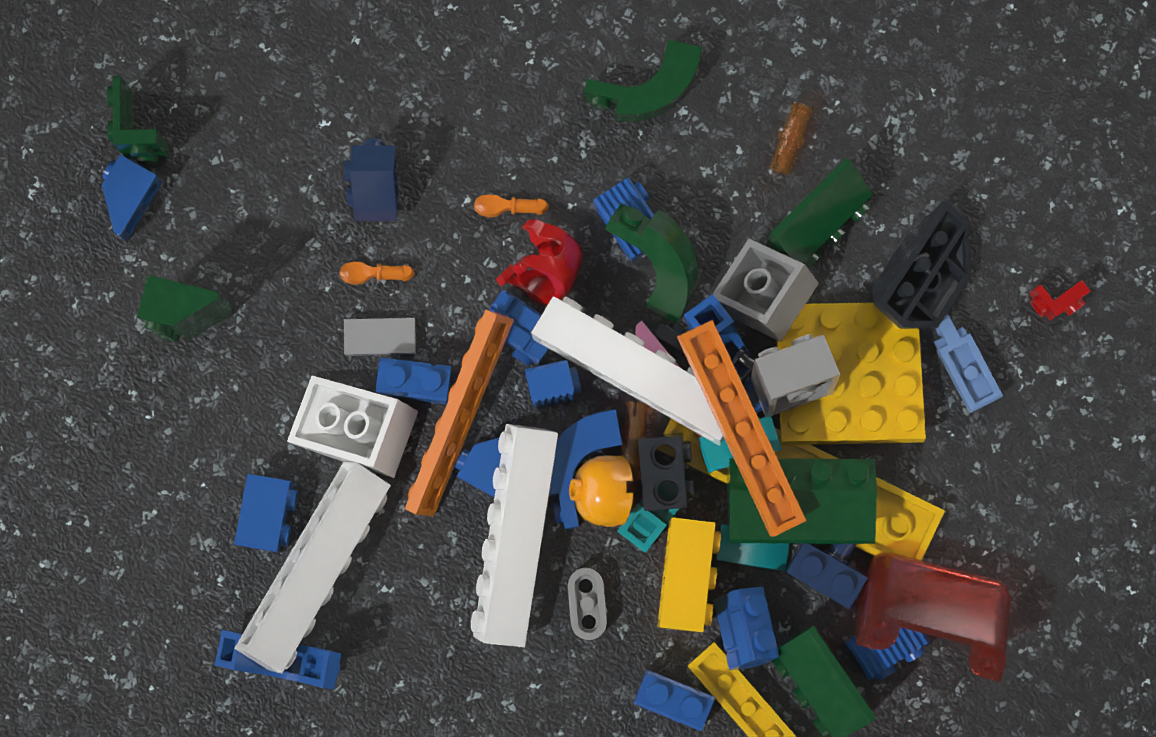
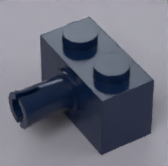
(373, 181)
(828, 571)

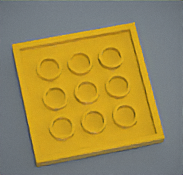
(877, 384)

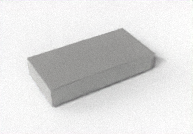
(380, 336)

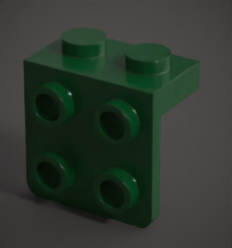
(140, 145)

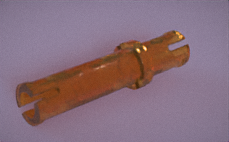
(633, 429)

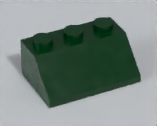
(822, 215)
(180, 309)
(822, 684)

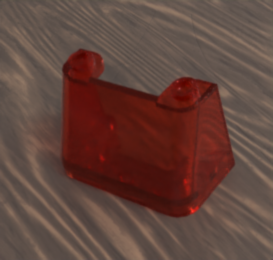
(935, 603)

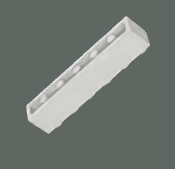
(626, 365)
(514, 535)
(313, 567)

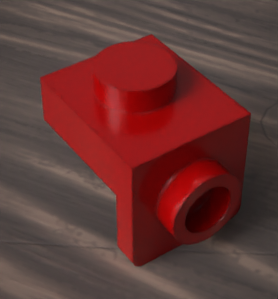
(1068, 301)

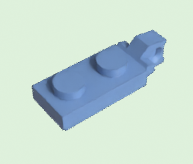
(966, 366)

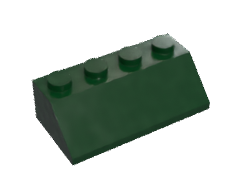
(833, 496)

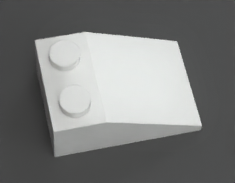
(353, 425)

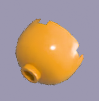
(601, 490)

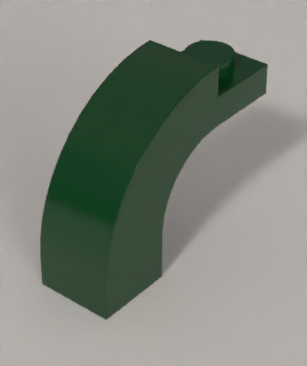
(654, 96)
(669, 253)

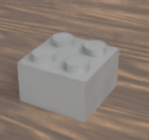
(765, 289)
(794, 374)

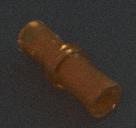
(790, 138)

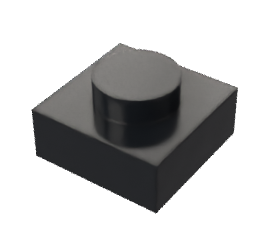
(668, 337)

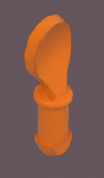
(494, 205)
(359, 272)

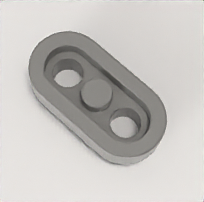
(587, 603)

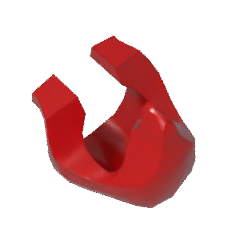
(552, 270)

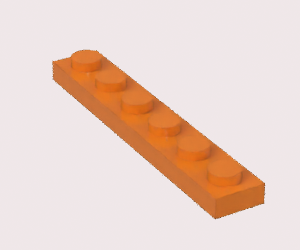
(459, 413)
(741, 428)

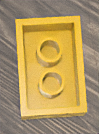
(688, 575)

